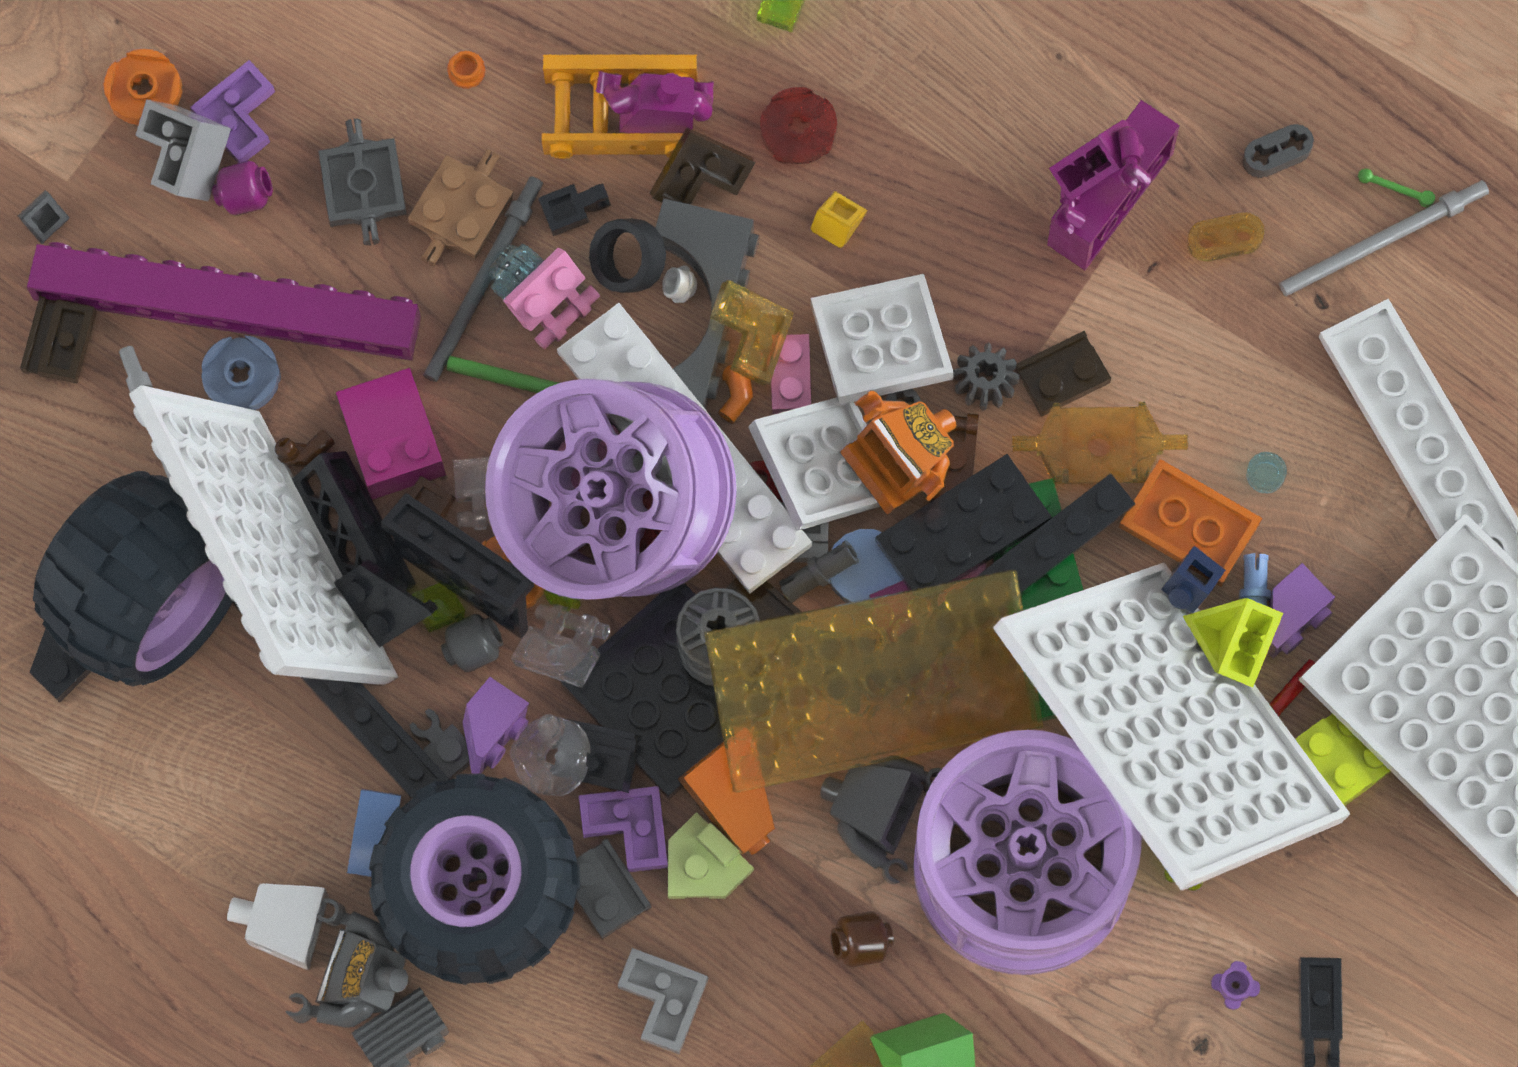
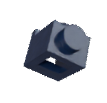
(1184, 588)

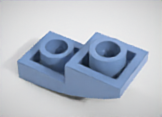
(372, 813)

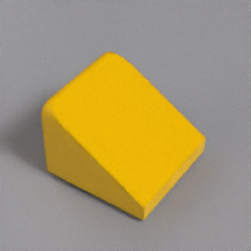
(837, 219)

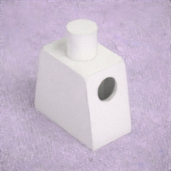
(282, 920)

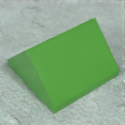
(926, 1043)

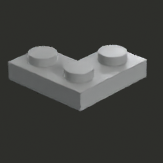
(674, 993)

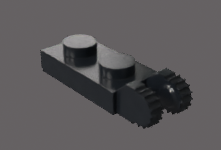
(1320, 1007)

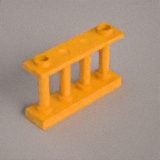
(567, 70)

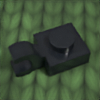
(567, 208)

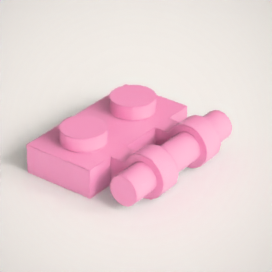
(544, 291)

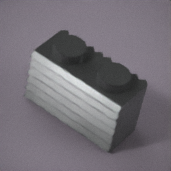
(402, 1032)

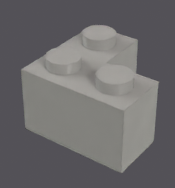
(189, 149)

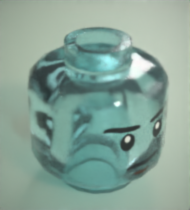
(512, 268)

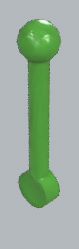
(1425, 198)

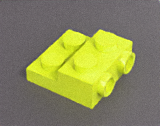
(1341, 758)

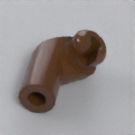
(302, 454)

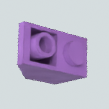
(1303, 604)
(490, 722)

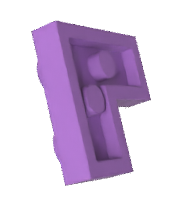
(230, 105)
(633, 814)

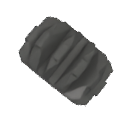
(990, 364)

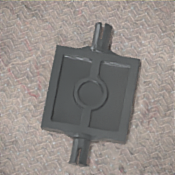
(362, 182)

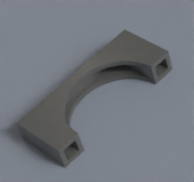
(718, 252)

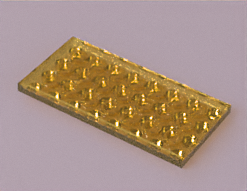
(869, 681)

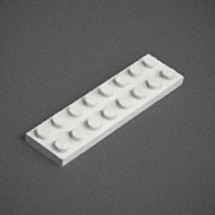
(1418, 425)
(761, 529)

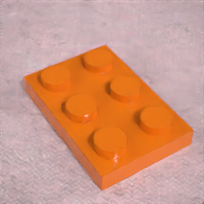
(1181, 513)

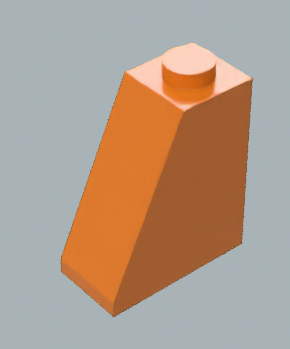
(739, 816)

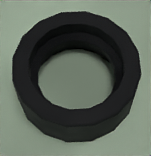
(602, 255)

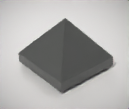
(43, 217)

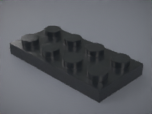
(964, 527)

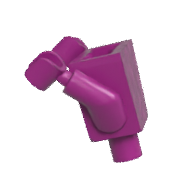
(657, 102)
(1095, 162)

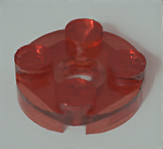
(798, 147)

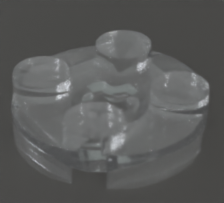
(531, 750)

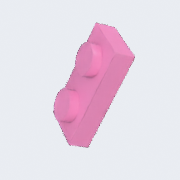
(792, 375)

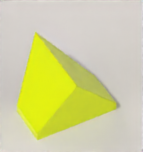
(1235, 637)

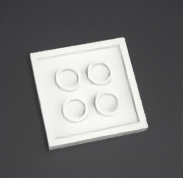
(881, 338)
(806, 461)

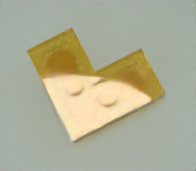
(762, 329)

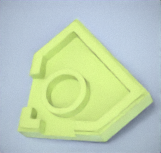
(703, 862)

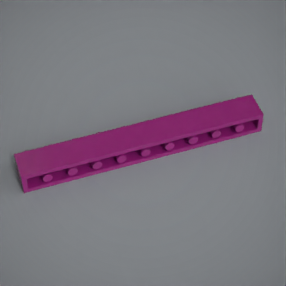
(226, 301)

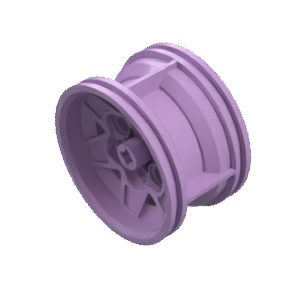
(530, 470)
(1036, 768)

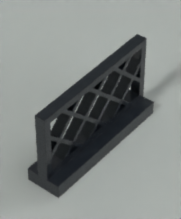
(459, 563)

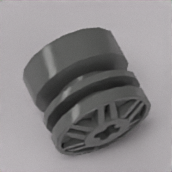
(706, 613)

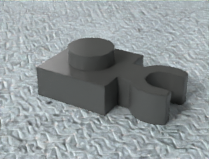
(446, 747)

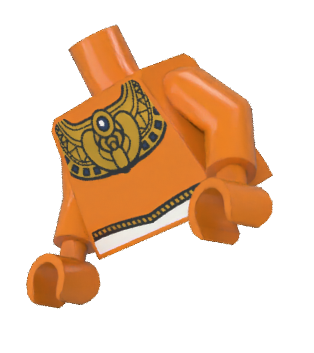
(907, 442)

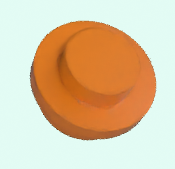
(466, 69)

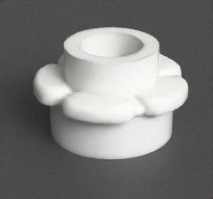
(679, 284)

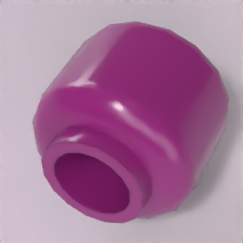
(242, 188)

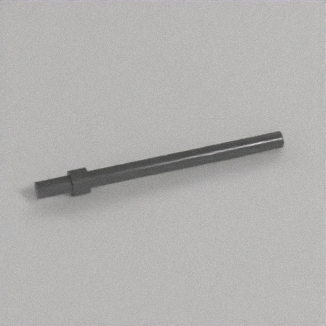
(517, 215)

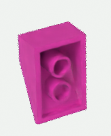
(390, 433)

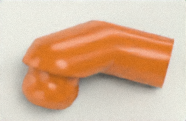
(741, 395)

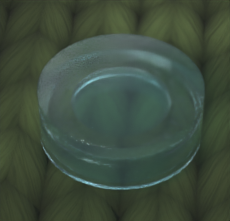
(1266, 472)

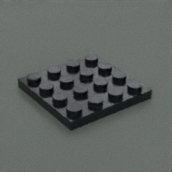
(650, 693)

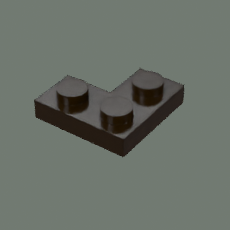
(700, 160)

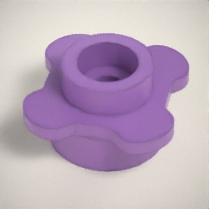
(1236, 973)

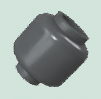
(472, 643)

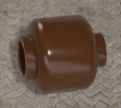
(861, 939)

